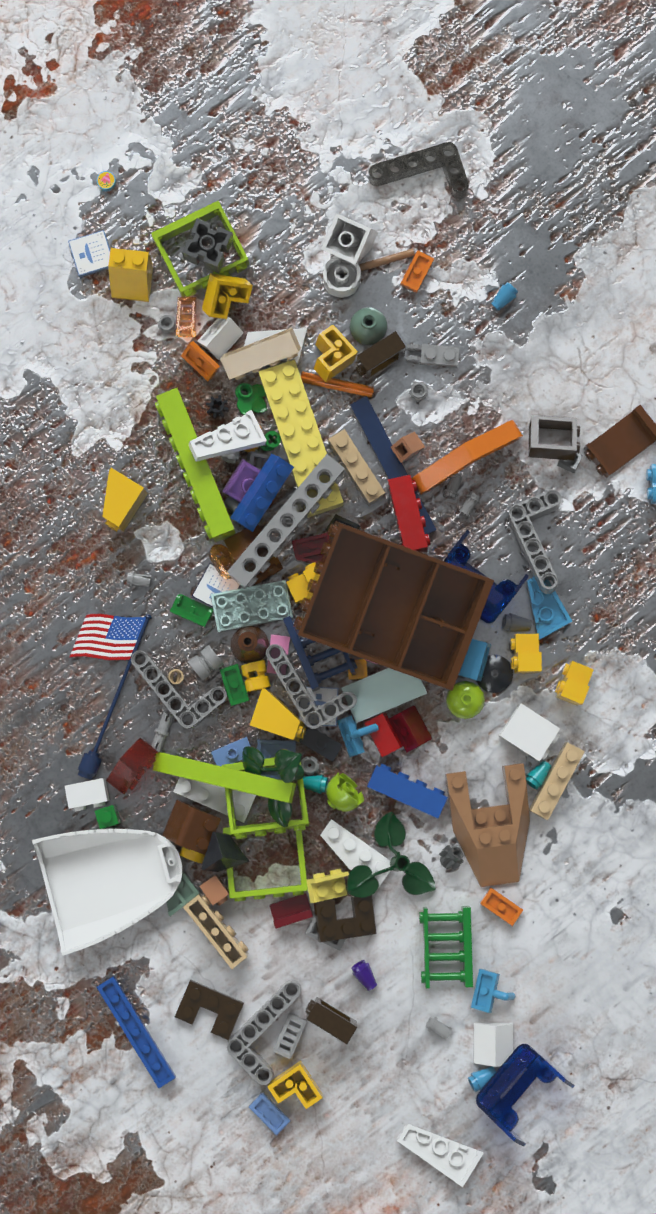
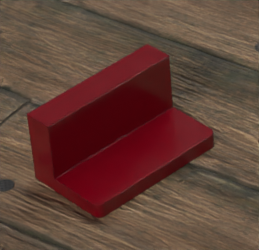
(410, 728)
(291, 910)

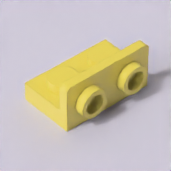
(327, 887)

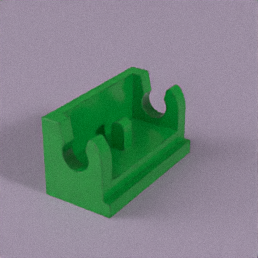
(192, 610)

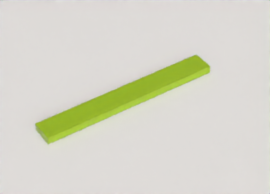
(224, 777)

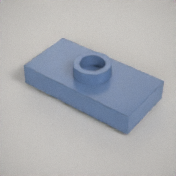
(230, 753)
(269, 1113)

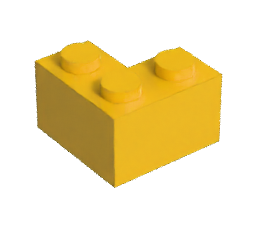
(222, 291)
(336, 354)
(298, 583)
(526, 654)
(574, 683)
(297, 1081)

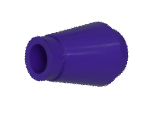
(364, 974)

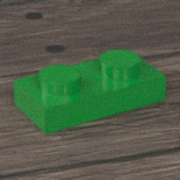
(234, 685)

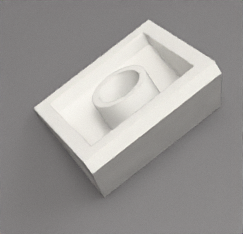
(492, 1043)

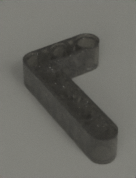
(424, 165)

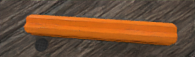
(337, 384)

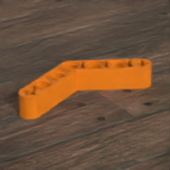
(465, 455)

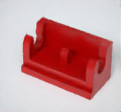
(386, 737)

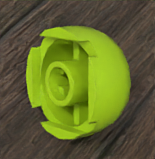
(465, 700)
(342, 793)

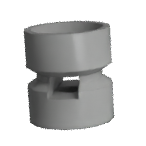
(205, 663)

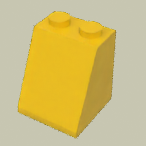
(130, 274)
(121, 500)
(276, 717)

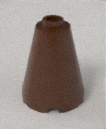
(249, 653)

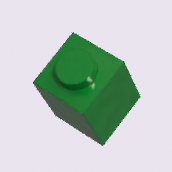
(107, 816)

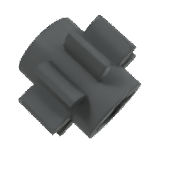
(451, 857)

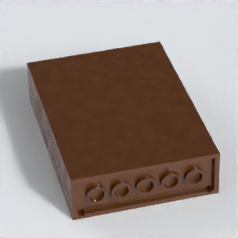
(392, 605)

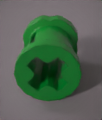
(275, 441)

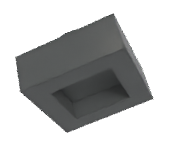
(570, 465)

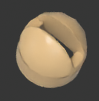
(179, 677)

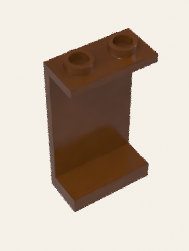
(622, 442)

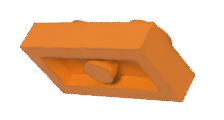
(417, 271)
(200, 361)
(501, 906)

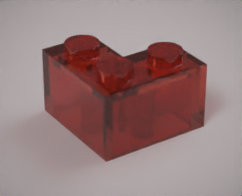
(132, 766)

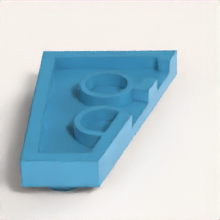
(547, 609)

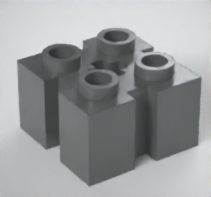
(202, 236)

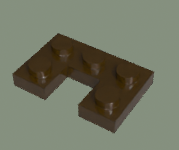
(331, 928)
(215, 1001)

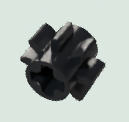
(219, 402)

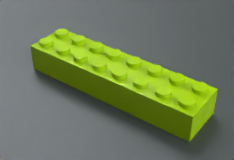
(197, 472)

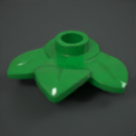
(253, 400)

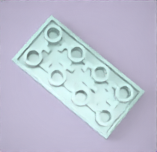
(251, 605)
(382, 692)

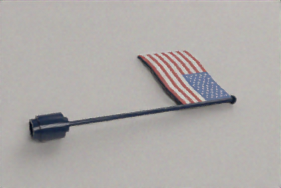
(107, 639)

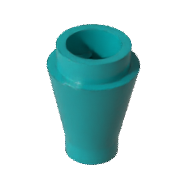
(537, 776)
(316, 783)

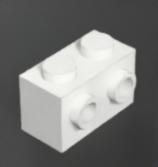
(87, 793)

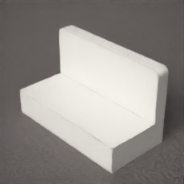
(220, 336)

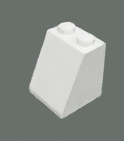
(349, 239)

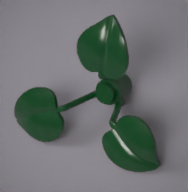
(288, 767)
(417, 877)

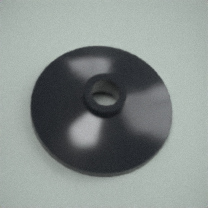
(504, 678)

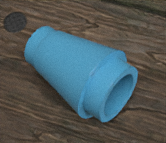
(504, 296)
(480, 1078)

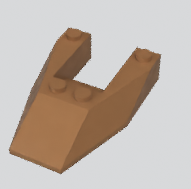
(494, 835)

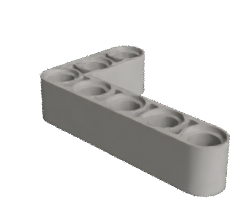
(532, 539)
(304, 693)
(173, 694)
(260, 1027)

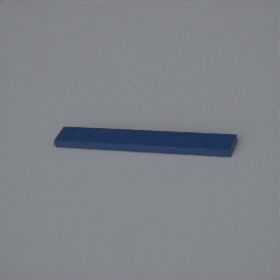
(382, 448)

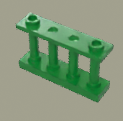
(464, 955)

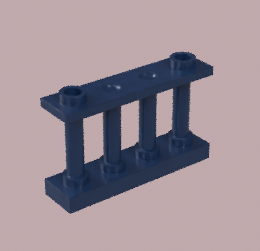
(308, 661)

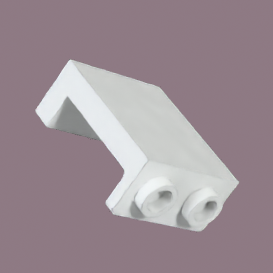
(530, 732)

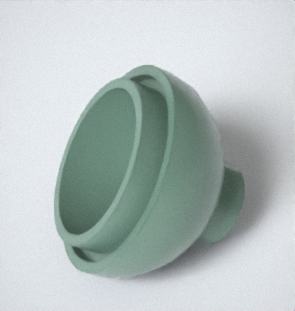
(368, 334)

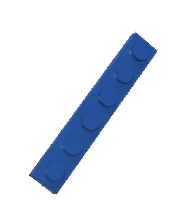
(136, 1032)

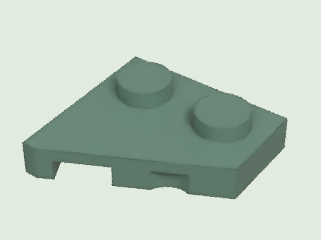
(184, 893)

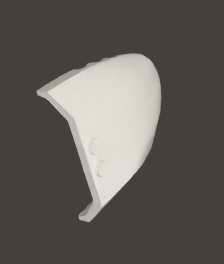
(105, 881)

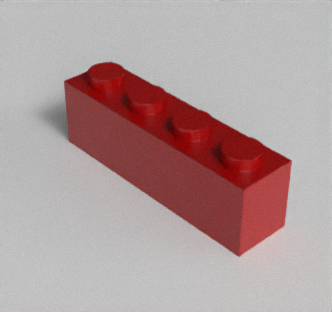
(407, 513)

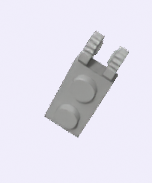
(434, 355)

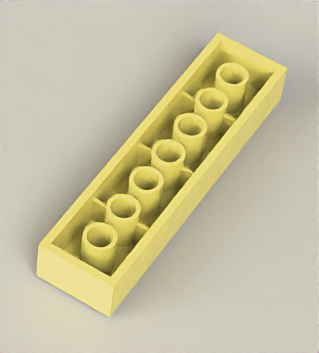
(297, 428)

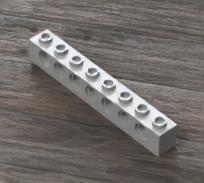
(326, 466)

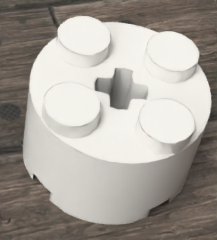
(341, 286)

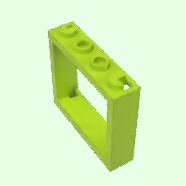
(186, 223)
(259, 831)
(276, 891)

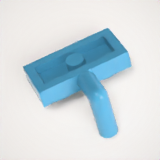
(352, 736)
(487, 991)

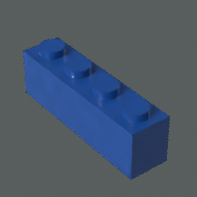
(262, 492)
(406, 791)

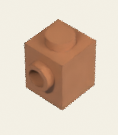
(407, 447)
(215, 890)

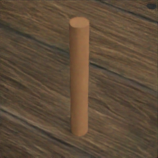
(387, 259)

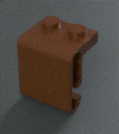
(239, 543)
(190, 827)

